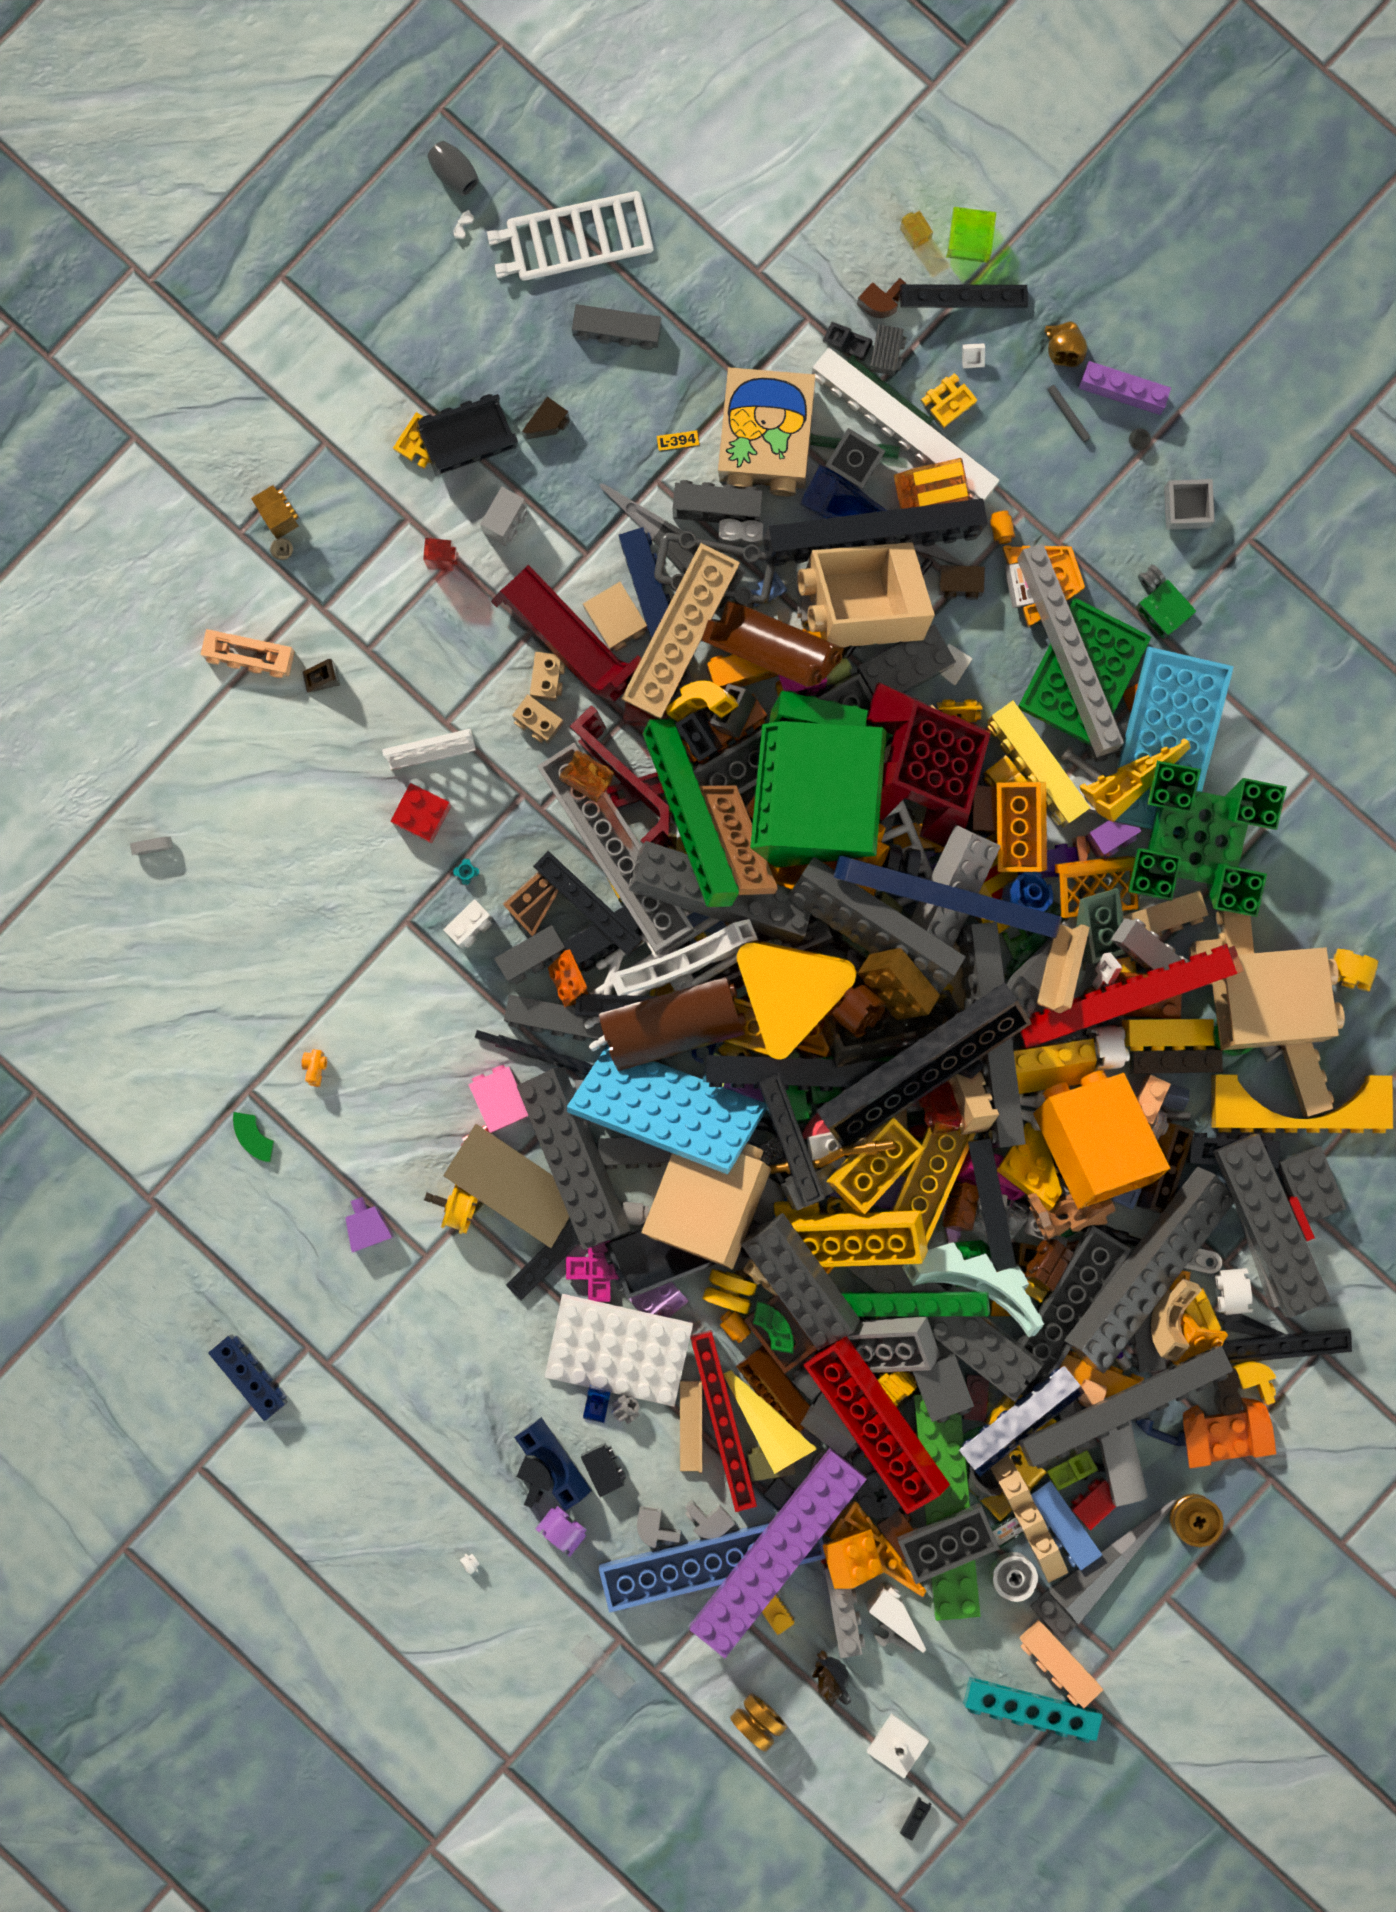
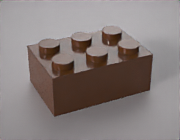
(802, 1344)

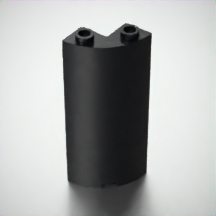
(648, 1263)

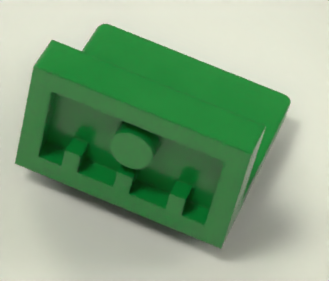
(1165, 609)

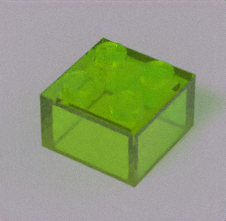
(971, 234)

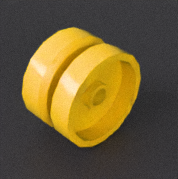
(729, 1293)

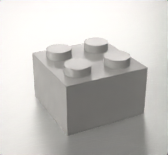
(1189, 504)
(504, 516)

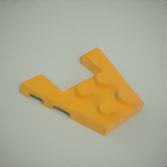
(1065, 568)

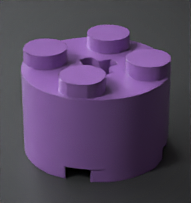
(561, 1531)

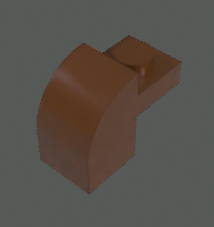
(878, 303)

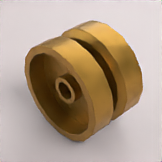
(1184, 1515)
(758, 1722)

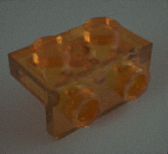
(587, 776)

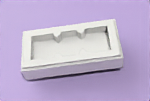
(822, 1145)

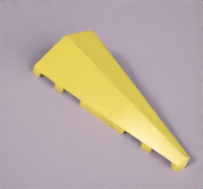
(776, 1437)

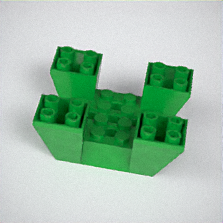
(1168, 856)

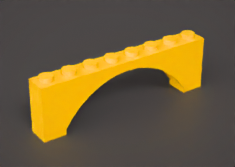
(1367, 1109)

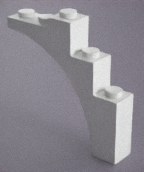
(684, 961)

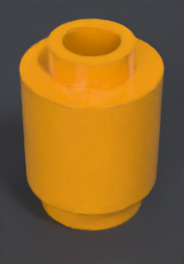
(1002, 527)
(734, 1326)

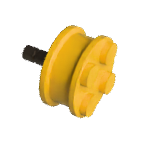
(457, 1208)

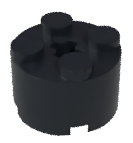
(881, 1507)

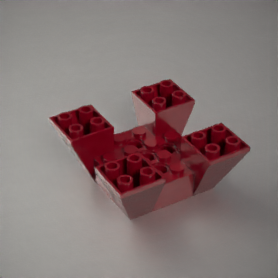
(930, 761)

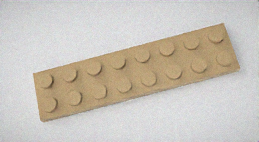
(680, 631)

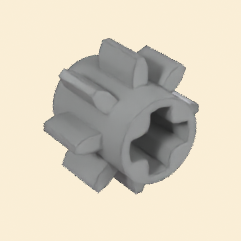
(625, 1409)

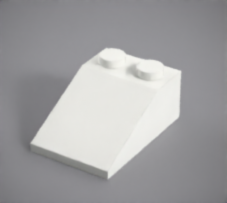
(890, 1609)

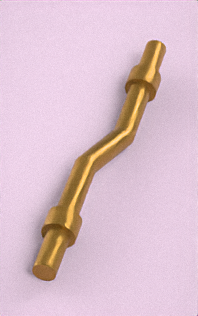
(871, 1147)

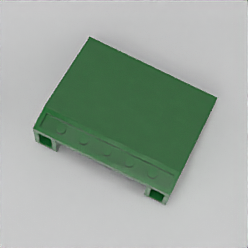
(817, 792)

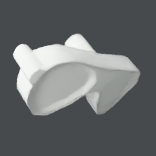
(466, 218)

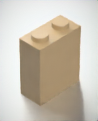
(615, 617)

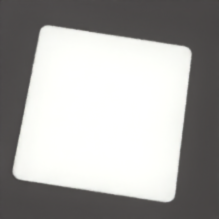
(962, 662)

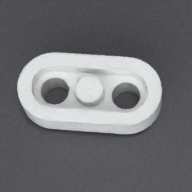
(1198, 1262)

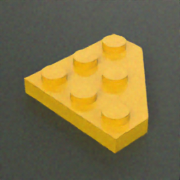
(1032, 1168)

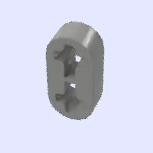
(151, 846)

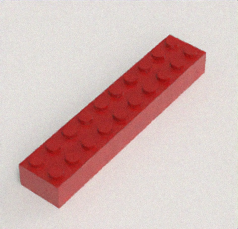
(1134, 995)

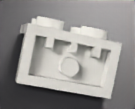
(469, 924)

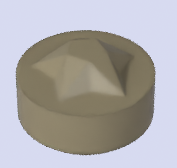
(281, 548)

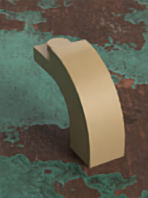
(1167, 1320)

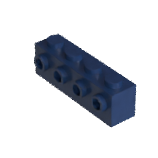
(248, 1376)

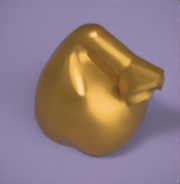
(1066, 344)

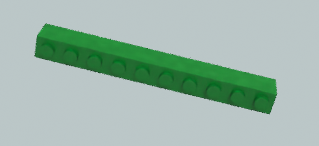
(690, 813)

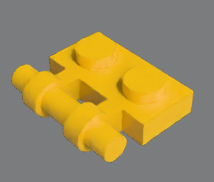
(953, 405)
(410, 443)

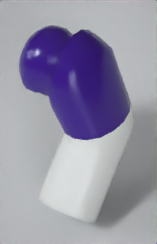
(1123, 1361)

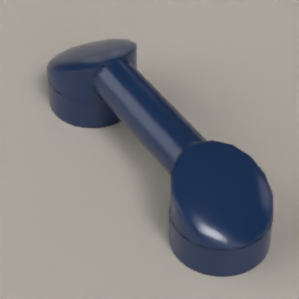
(1146, 1426)

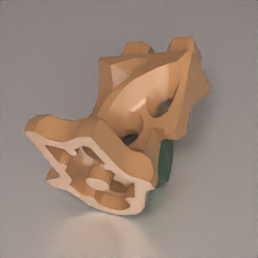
(1078, 1219)

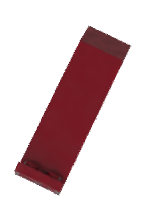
(566, 635)
(589, 728)

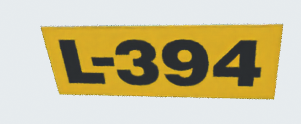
(677, 440)

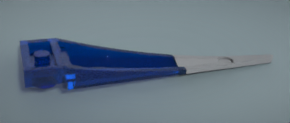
(835, 496)

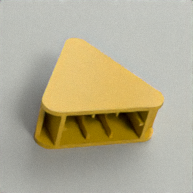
(791, 991)

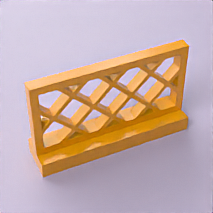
(1094, 867)

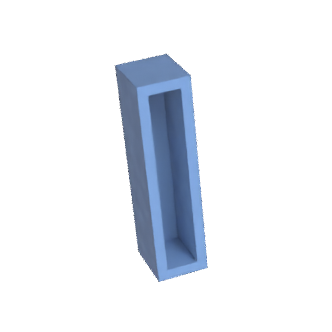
(1065, 1525)

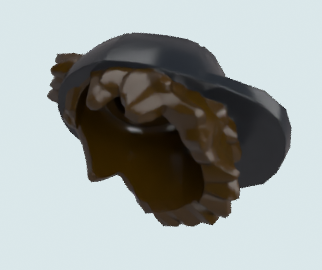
(831, 1679)

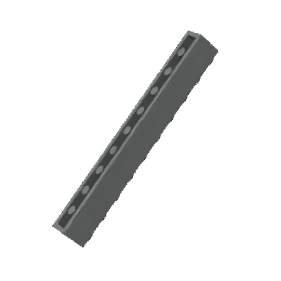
(1125, 1406)

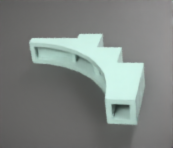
(1005, 1287)

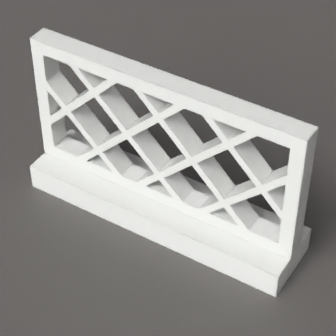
(430, 749)

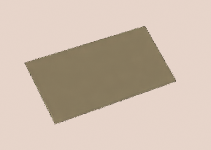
(509, 1185)

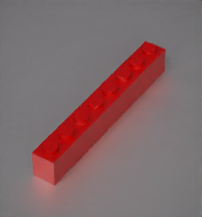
(723, 1421)

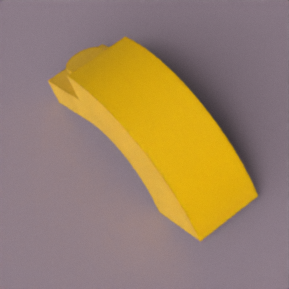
(701, 695)

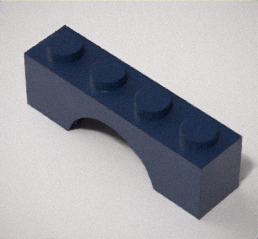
(568, 1483)

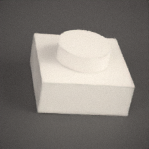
(973, 355)

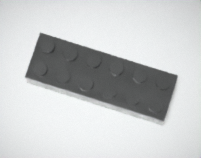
(800, 1281)

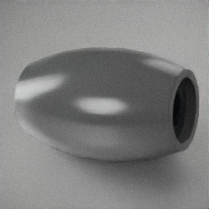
(453, 168)

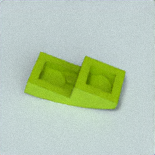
(1072, 1470)

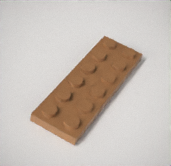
(735, 832)

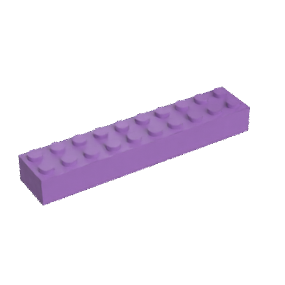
(777, 1553)

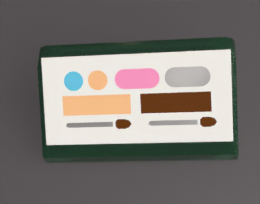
(1006, 1530)

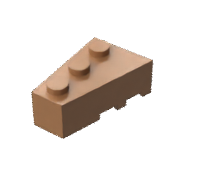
(531, 902)

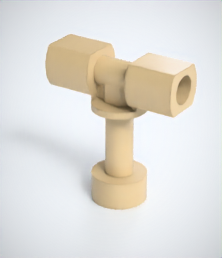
(757, 1277)

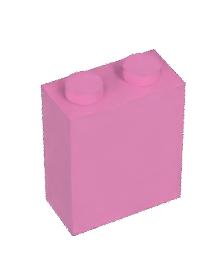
(498, 1098)

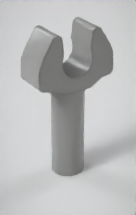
(893, 1638)

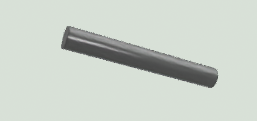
(1070, 415)

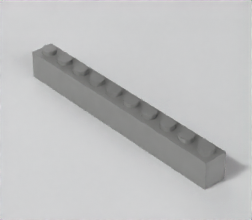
(1070, 650)

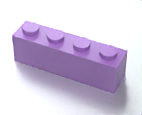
(1124, 388)

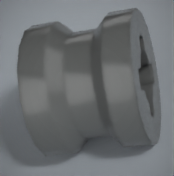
(1151, 578)

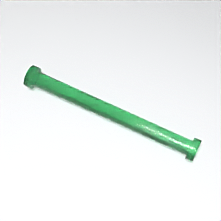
(889, 390)

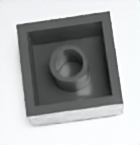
(855, 458)

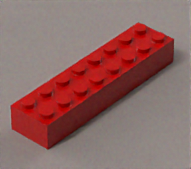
(877, 1425)

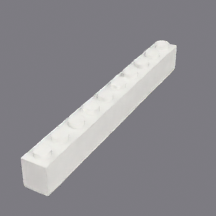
(898, 420)

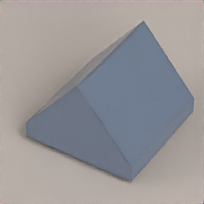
(1176, 1097)

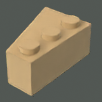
(973, 1103)

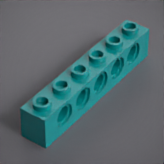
(978, 1689)

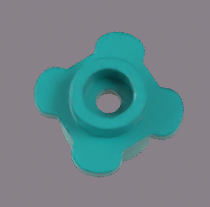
(466, 865)

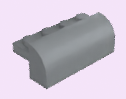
(1123, 1466)

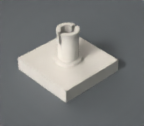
(897, 1745)

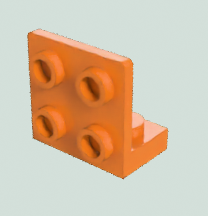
(567, 978)

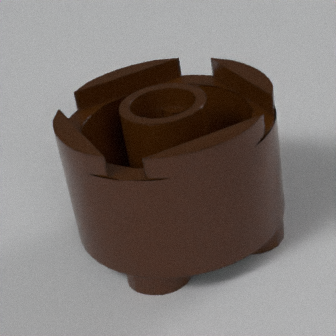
(859, 1010)

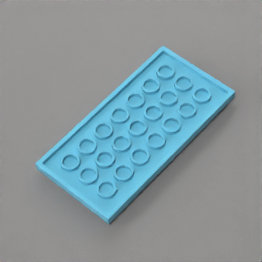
(1173, 702)
(669, 1110)

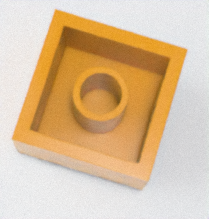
(852, 1559)

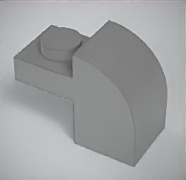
(713, 1524)
(649, 1528)

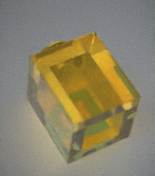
(916, 229)

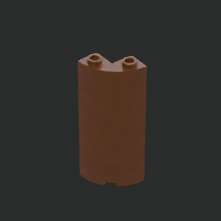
(773, 644)
(672, 1023)

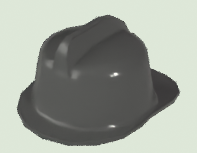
(983, 1486)

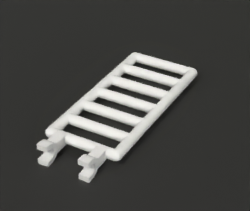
(511, 233)

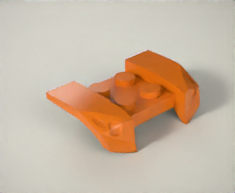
(1228, 1435)

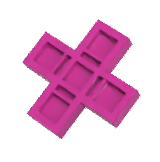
(595, 1270)

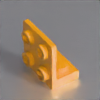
(1198, 1339)

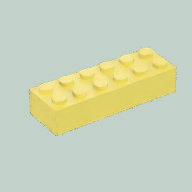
(1037, 763)

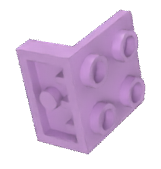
(660, 1301)

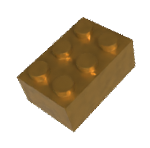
(899, 984)

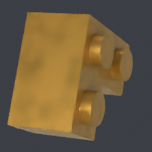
(277, 515)

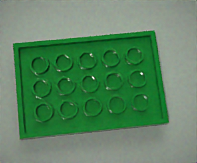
(1114, 653)

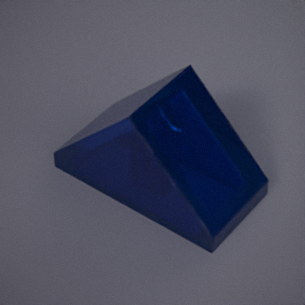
(597, 1404)

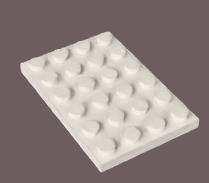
(618, 1350)

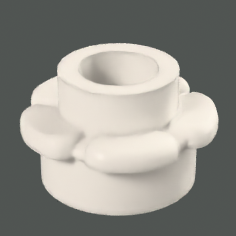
(469, 1563)

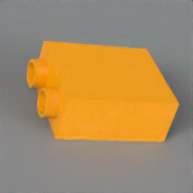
(1100, 1138)

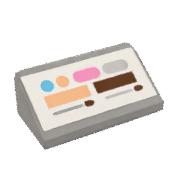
(1018, 587)

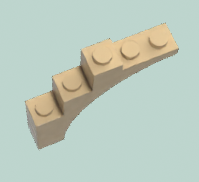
(1029, 1519)

